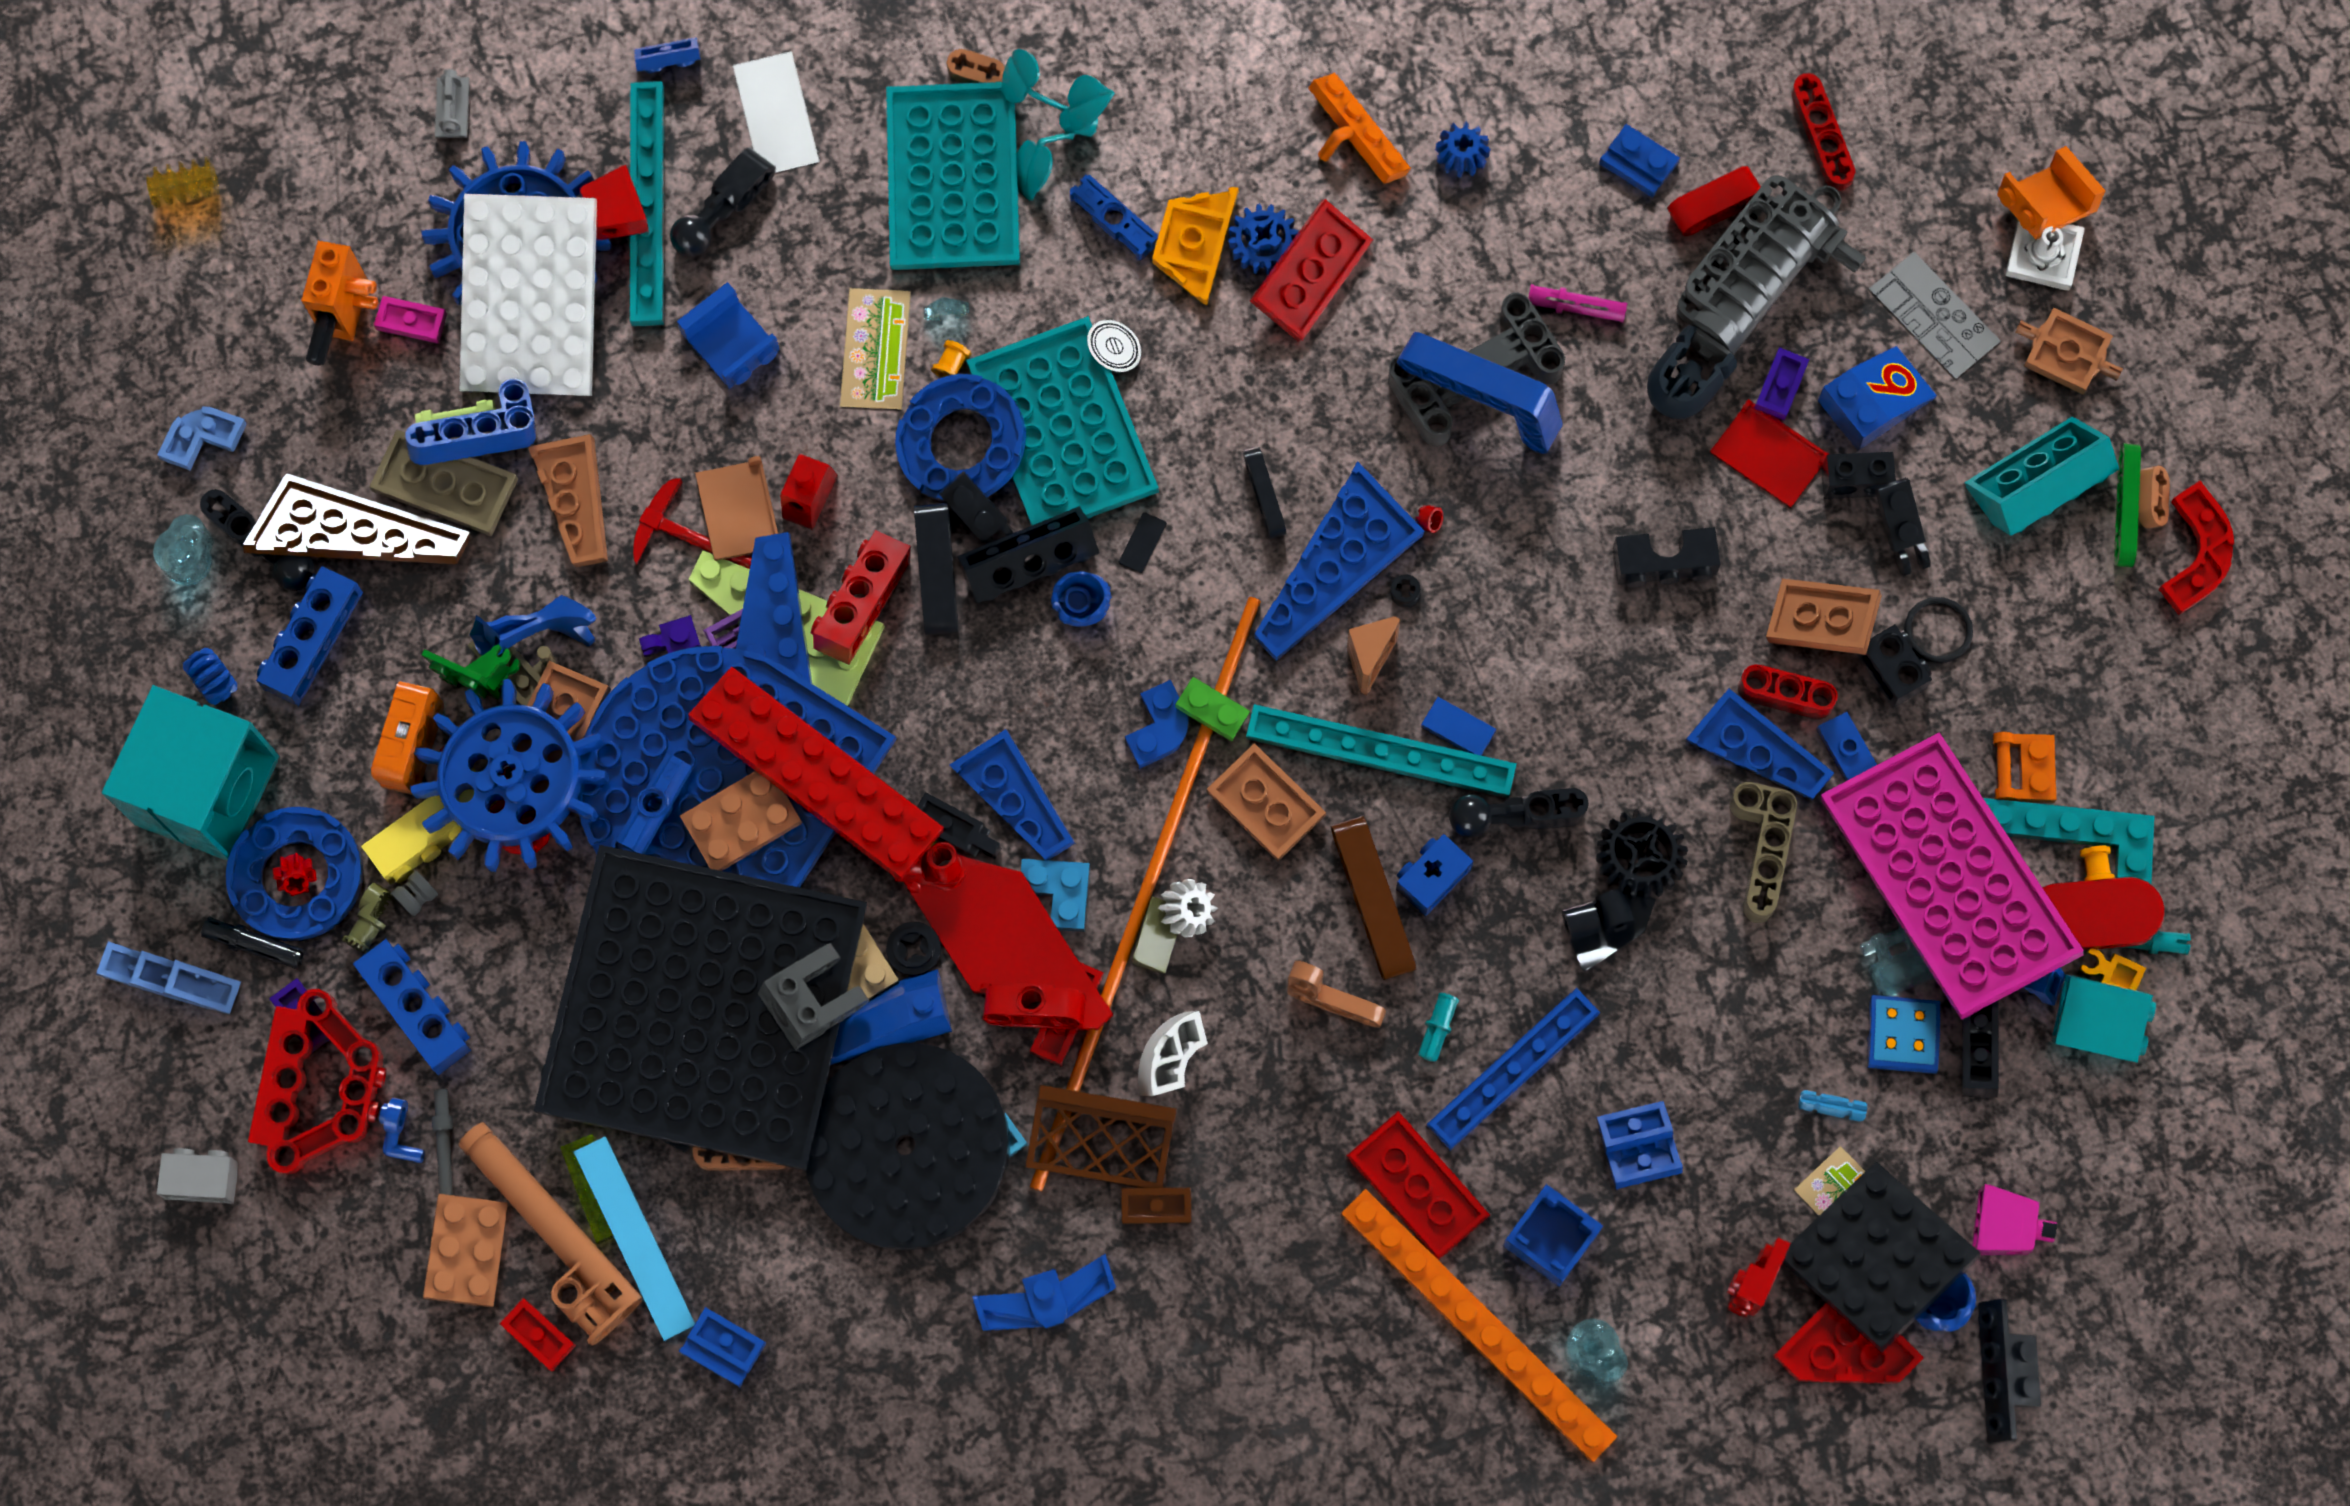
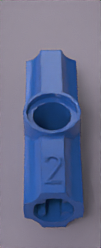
(665, 784)

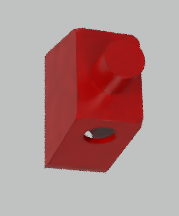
(617, 205)
(809, 487)

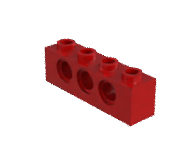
(844, 640)

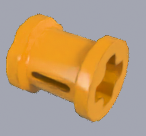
(951, 359)
(2097, 862)

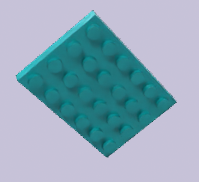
(952, 176)
(1075, 422)

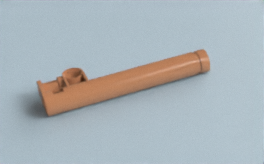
(589, 1267)

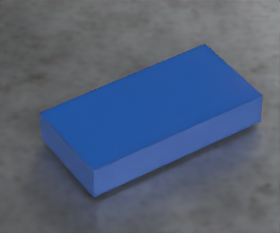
(1458, 727)

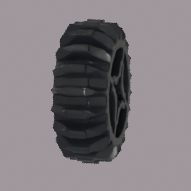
(1653, 860)

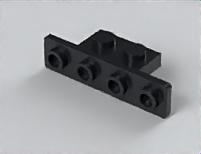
(2008, 1371)

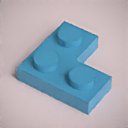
(1066, 884)

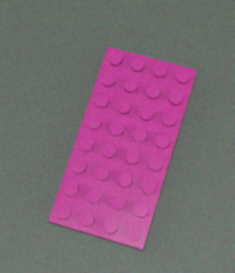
(1951, 876)

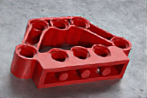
(271, 1093)

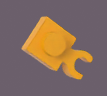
(2116, 971)

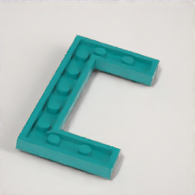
(2126, 832)

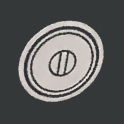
(1114, 345)

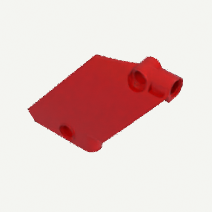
(1004, 943)

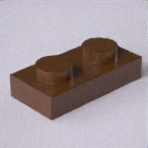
(1156, 1205)

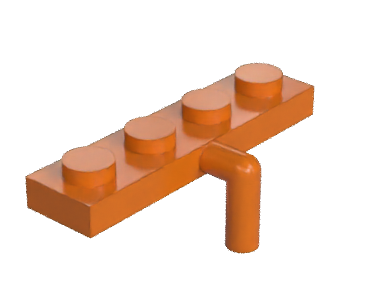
(1358, 127)

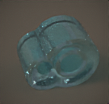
(185, 550)
(1595, 1352)

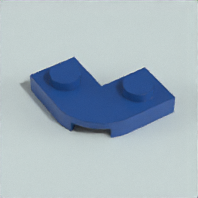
(1165, 732)

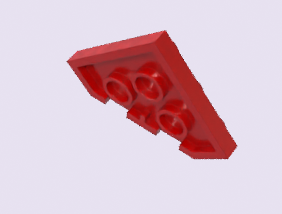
(1837, 1353)

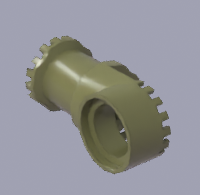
(368, 925)

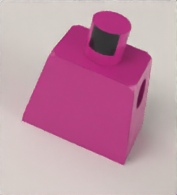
(2008, 1223)

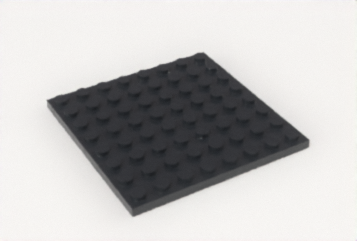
(667, 1014)

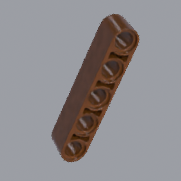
(1373, 898)

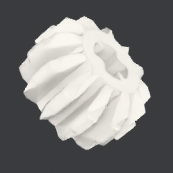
(1197, 917)

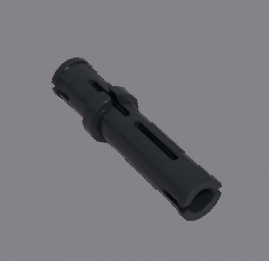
(241, 939)

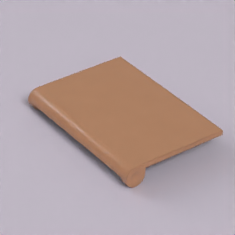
(736, 507)

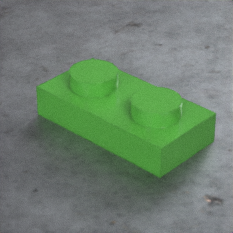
(1212, 709)

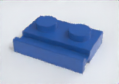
(1639, 160)
(722, 1347)

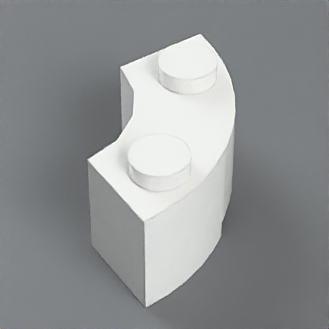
(1168, 1052)

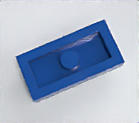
(655, 57)

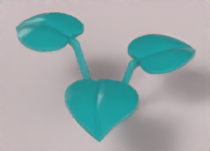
(1086, 102)

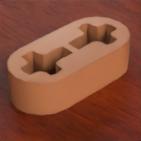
(976, 67)
(2154, 497)

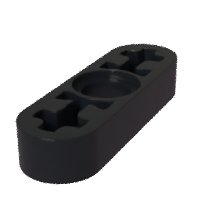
(1264, 492)

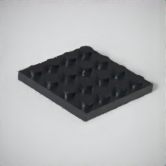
(1879, 1256)

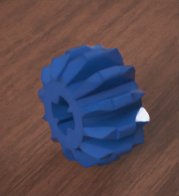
(1458, 138)
(210, 676)

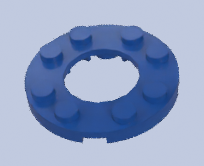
(950, 395)
(259, 843)

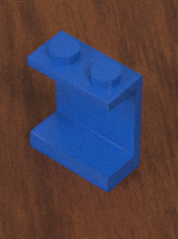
(728, 336)

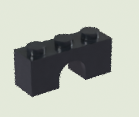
(1639, 564)

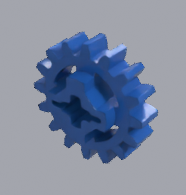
(1261, 225)

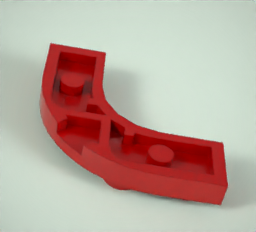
(2214, 549)

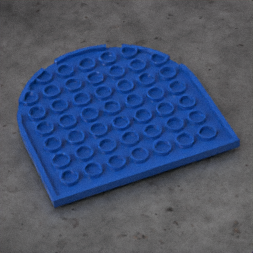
(650, 718)

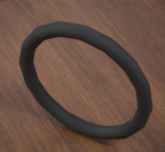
(1940, 600)

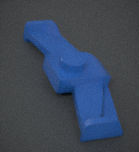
(1046, 1299)

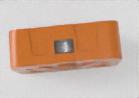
(406, 727)

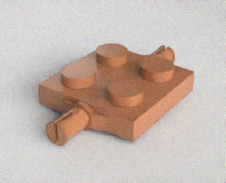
(2068, 351)

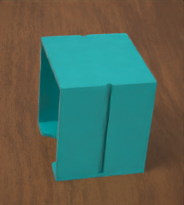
(191, 772)

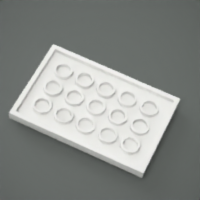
(528, 293)

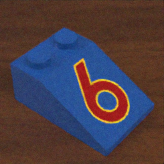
(1875, 396)

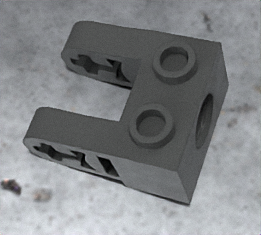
(795, 1005)

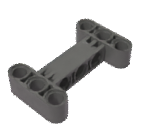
(1506, 349)

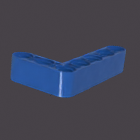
(1488, 383)

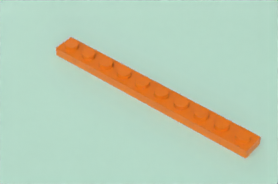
(1479, 1326)

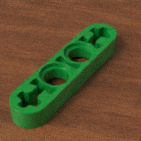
(2127, 505)

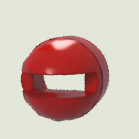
(1430, 518)

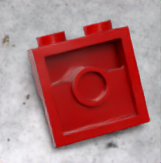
(1752, 1285)

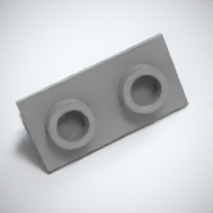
(452, 105)

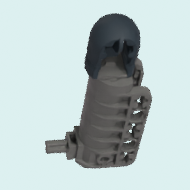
(1747, 289)

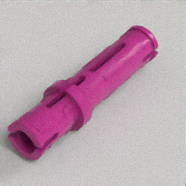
(1616, 310)

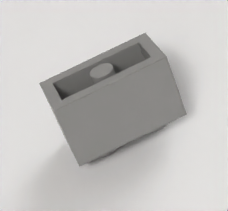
(197, 1176)

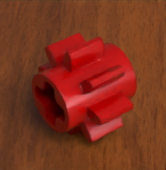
(294, 874)

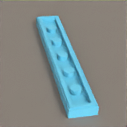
(634, 1238)

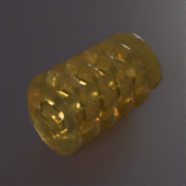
(182, 183)

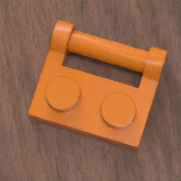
(2036, 767)

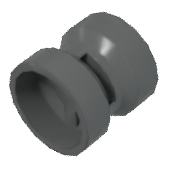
(420, 887)

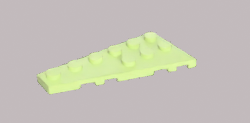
(726, 587)

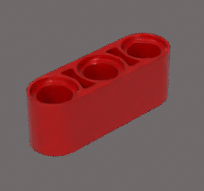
(1714, 201)
(1803, 687)

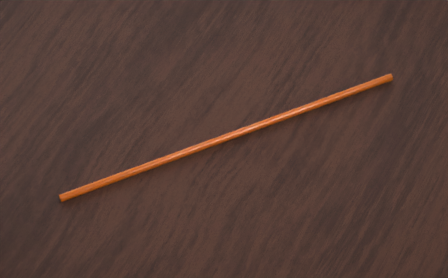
(1149, 882)

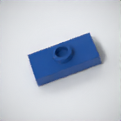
(1846, 746)

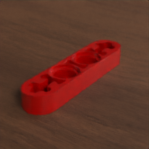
(1827, 130)

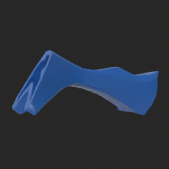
(559, 615)

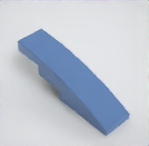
(168, 978)

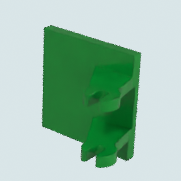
(481, 676)

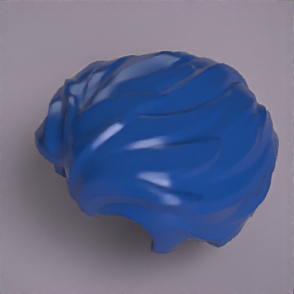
(1081, 598)
(1952, 1308)

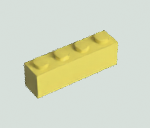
(408, 843)

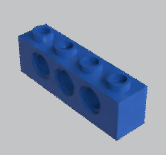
(311, 653)
(376, 969)

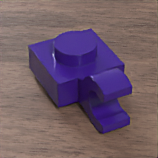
(674, 636)

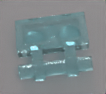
(1899, 971)

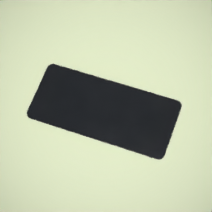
(1142, 542)

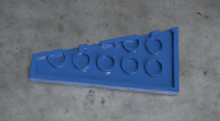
(1346, 552)
(772, 607)

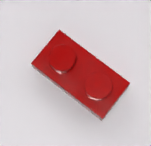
(537, 1334)

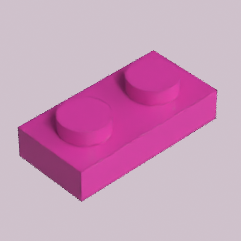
(410, 319)

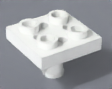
(2044, 253)

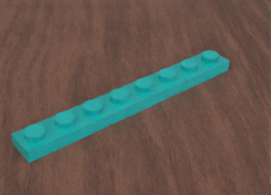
(648, 180)
(1381, 751)

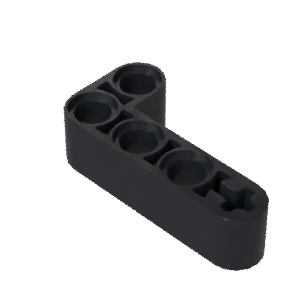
(936, 568)

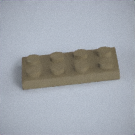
(455, 490)

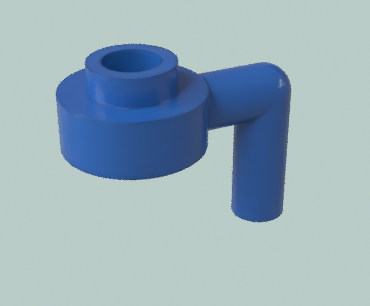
(394, 1117)

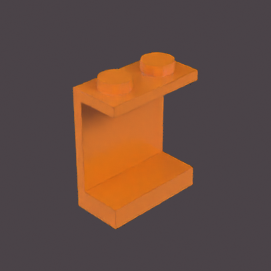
(2053, 195)

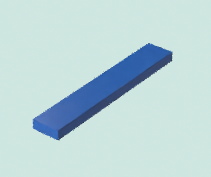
(1513, 1069)

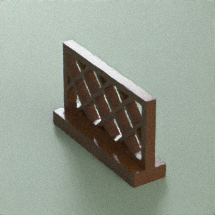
(1106, 1107)

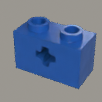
(1427, 892)

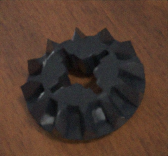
(911, 933)

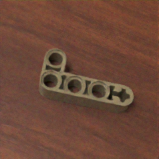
(1765, 854)

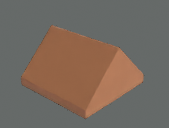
(1369, 649)

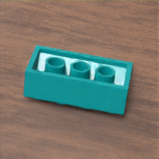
(2043, 475)

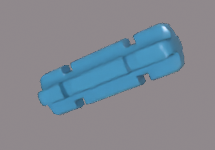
(1832, 1105)

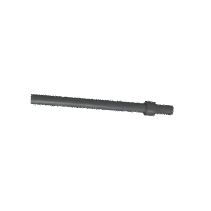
(442, 1124)

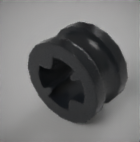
(1405, 602)

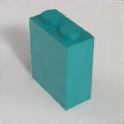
(2103, 1018)

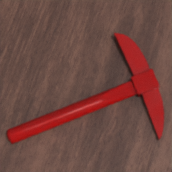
(654, 520)

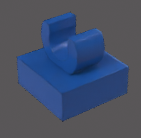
(2047, 987)

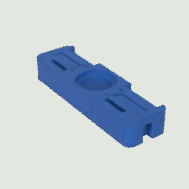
(1131, 229)

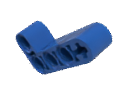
(431, 442)

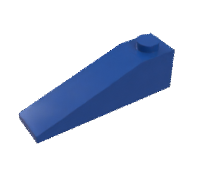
(900, 1014)

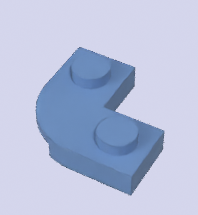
(196, 427)

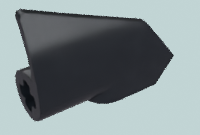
(1606, 925)

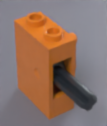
(335, 297)

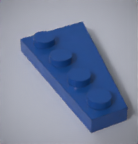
(1754, 743)
(1012, 790)

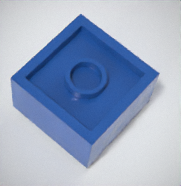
(1552, 1235)

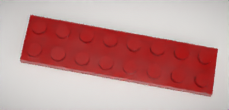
(816, 773)

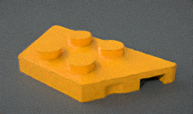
(1194, 240)

